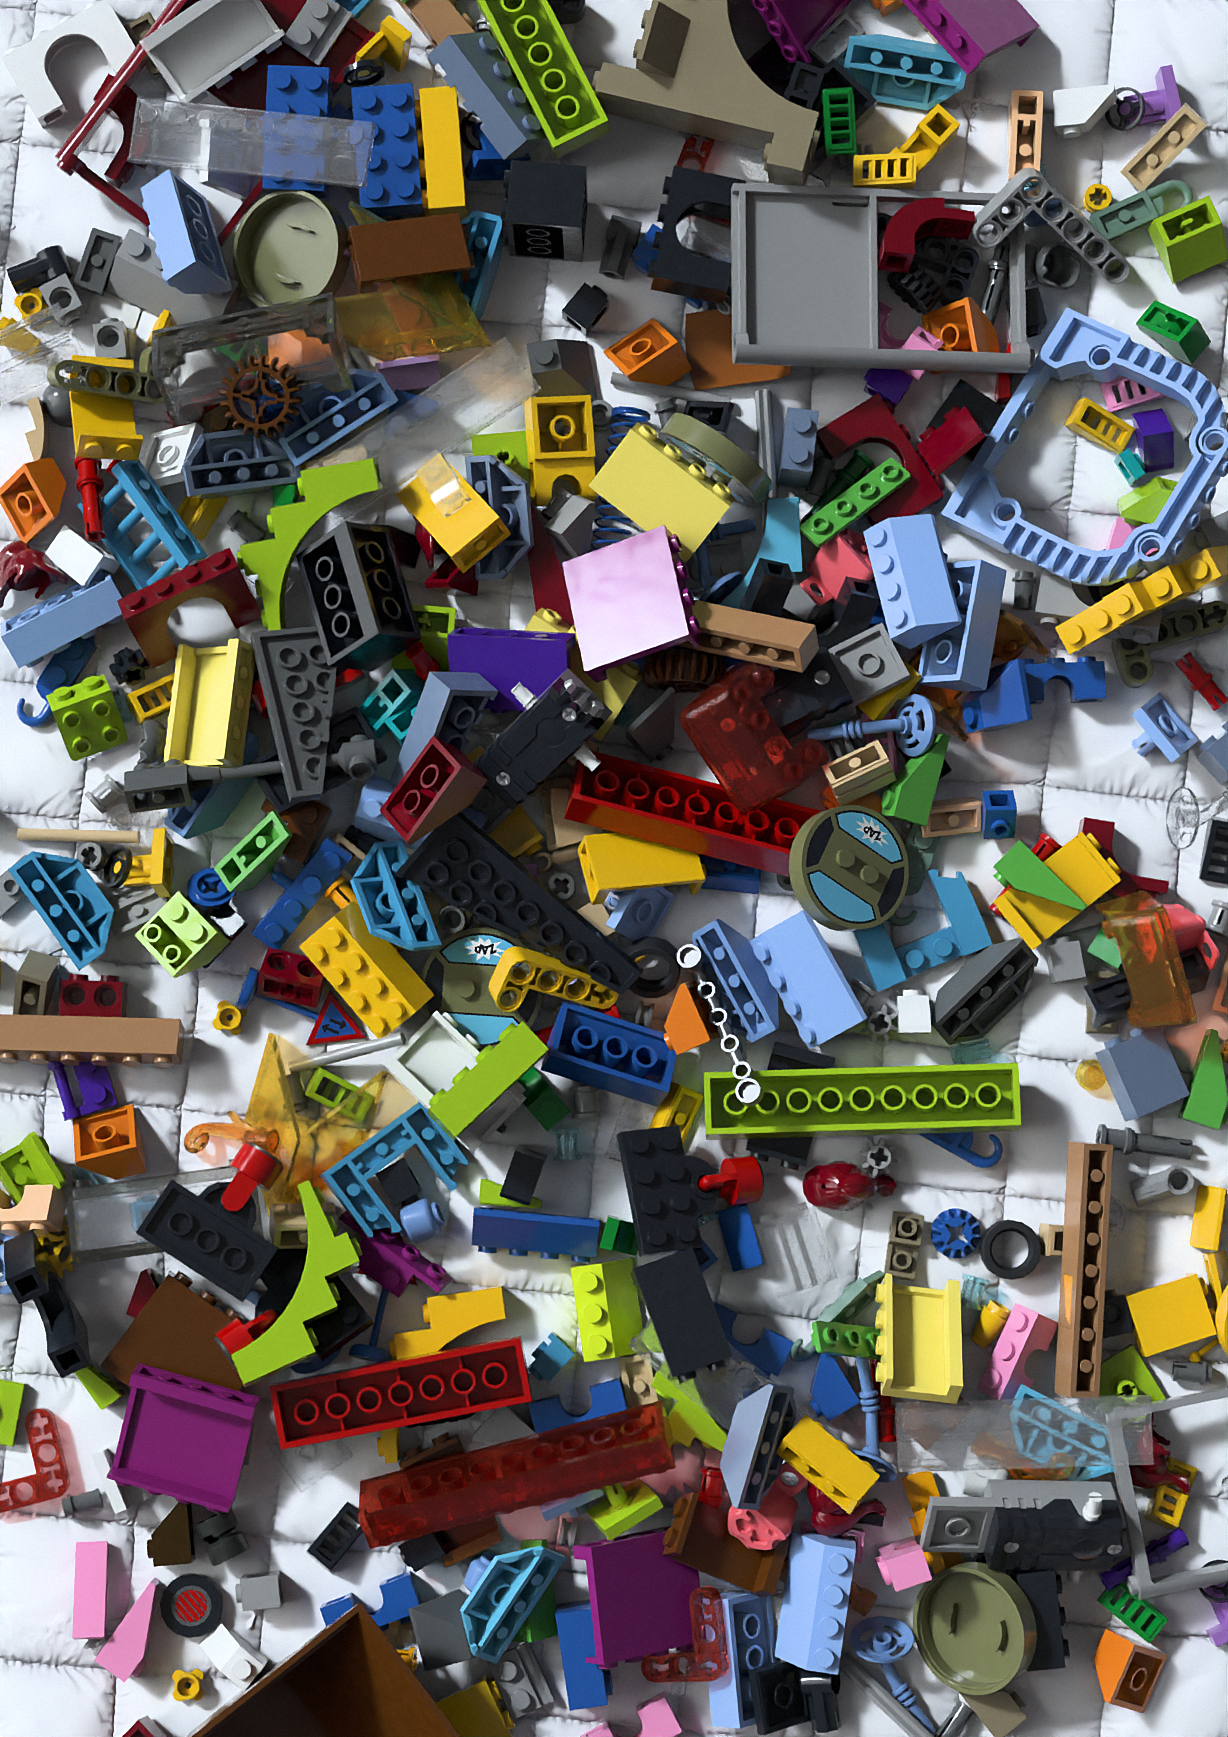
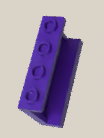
(509, 658)

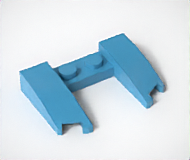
(962, 937)
(349, 1175)

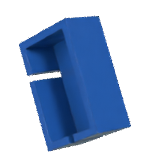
(585, 1682)

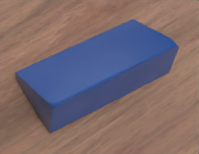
(730, 876)
(740, 1237)

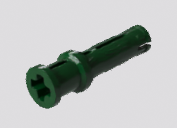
(845, 478)

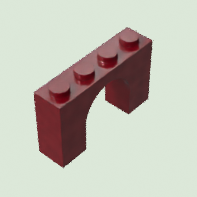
(874, 423)
(213, 578)

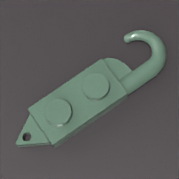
(1137, 209)
(919, 854)
(843, 1310)

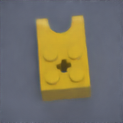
(555, 455)

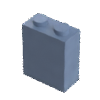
(798, 447)
(1141, 1073)

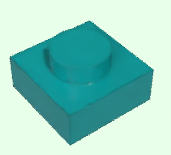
(1130, 466)

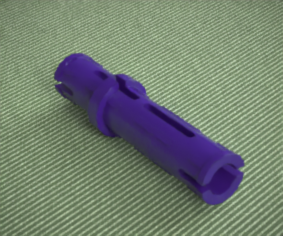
(1156, 1552)

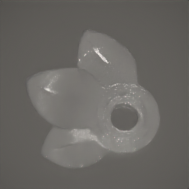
(141, 821)

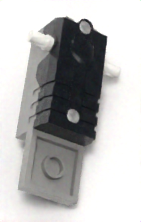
(834, 683)
(538, 745)
(1031, 1525)

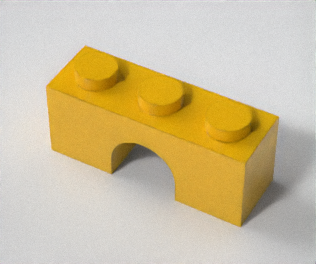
(928, 140)

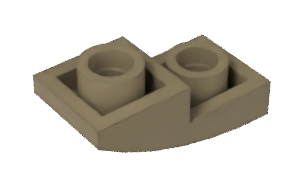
(903, 1245)

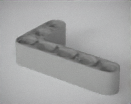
(1058, 219)

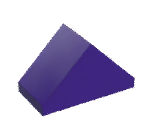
(1154, 440)

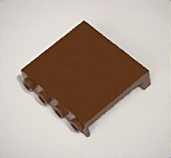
(177, 1336)

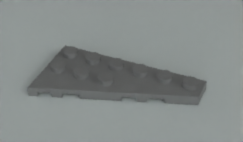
(299, 704)

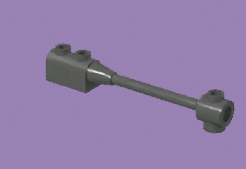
(175, 782)

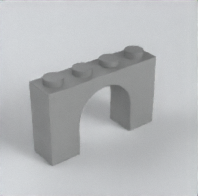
(1059, 603)

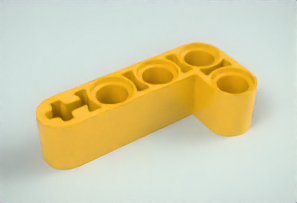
(555, 983)

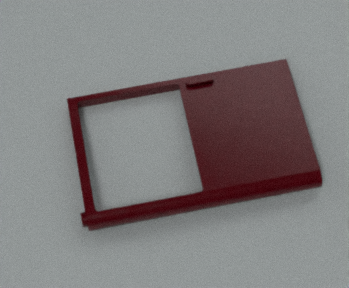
(245, 91)

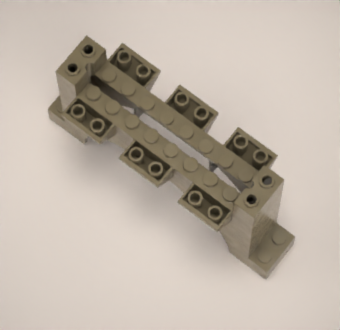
(702, 86)

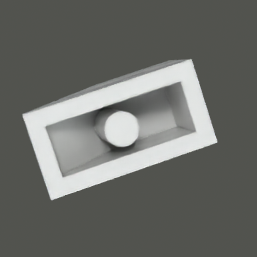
(1081, 108)
(913, 1013)
(233, 1655)

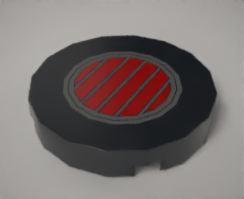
(191, 1605)

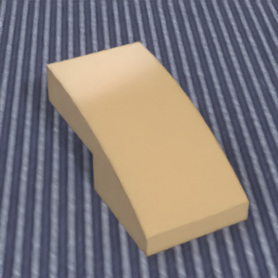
(39, 438)

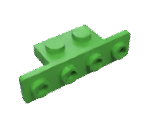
(854, 502)
(845, 1339)

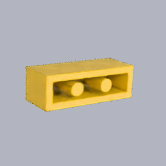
(828, 1463)

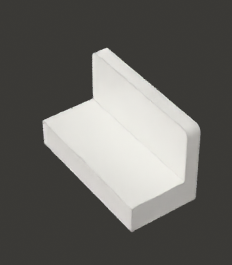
(78, 556)
(119, 1496)

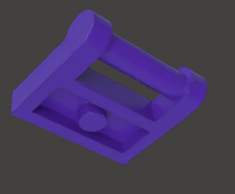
(94, 1084)

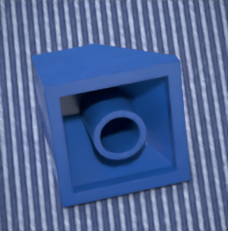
(1003, 701)

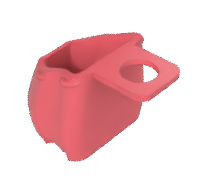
(835, 560)
(1191, 932)
(773, 1520)

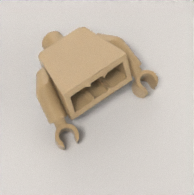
(561, 834)

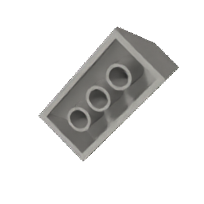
(139, 280)

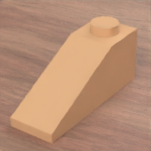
(1024, 131)

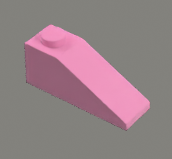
(131, 1640)

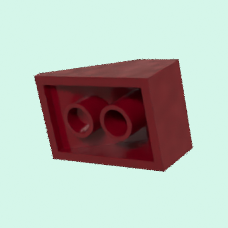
(952, 439)
(432, 790)

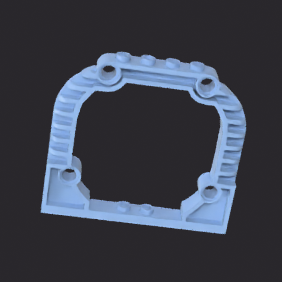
(1075, 350)

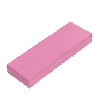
(90, 1590)

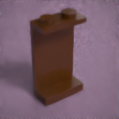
(409, 249)
(466, 1538)
(703, 1542)

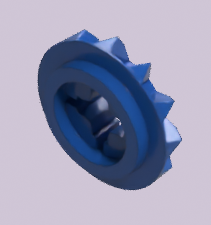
(210, 879)
(941, 1235)

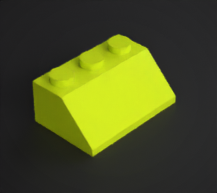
(606, 1308)

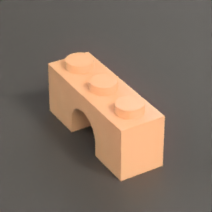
(40, 1210)

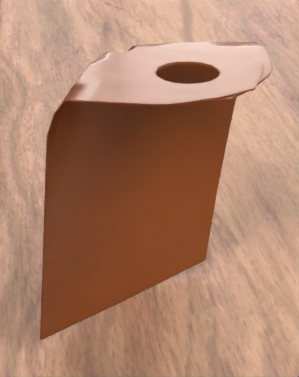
(710, 354)

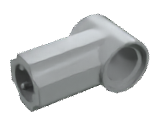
(1158, 1186)

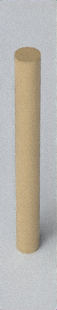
(71, 835)

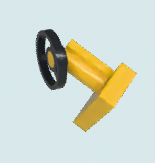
(390, 43)
(144, 869)

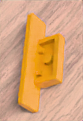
(919, 1488)

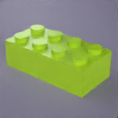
(487, 1081)

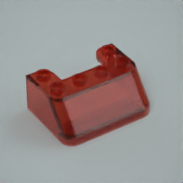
(744, 741)

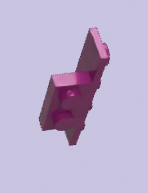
(394, 1262)

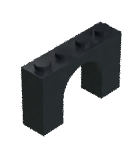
(675, 268)
(845, 619)
(34, 1277)

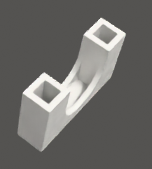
(32, 62)

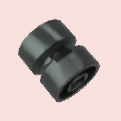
(222, 1537)

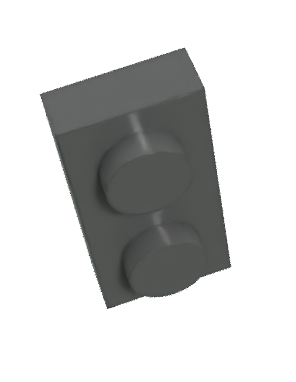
(97, 262)

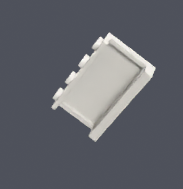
(210, 43)
(431, 1063)

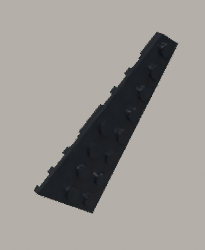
(483, 878)

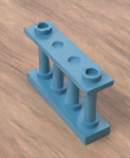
(161, 516)

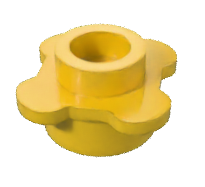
(26, 299)
(222, 1022)
(181, 1691)

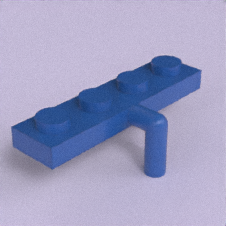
(300, 893)

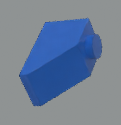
(830, 1389)

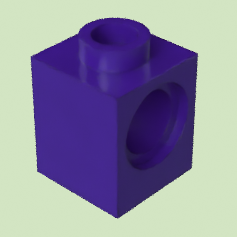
(888, 383)

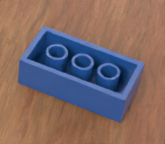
(301, 92)
(394, 166)

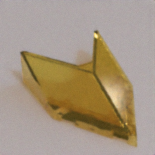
(409, 314)
(308, 1145)

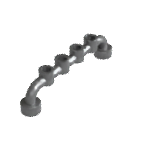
(748, 1089)

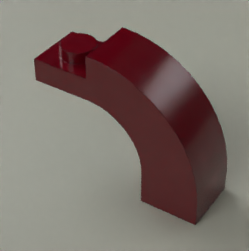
(120, 169)
(916, 221)
(1129, 883)

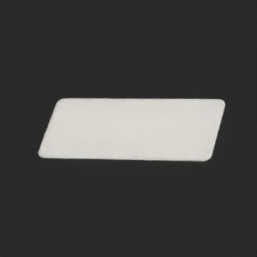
(104, 307)

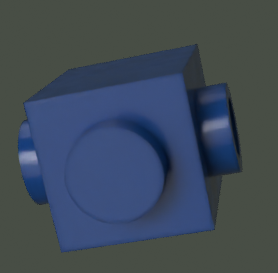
(998, 814)

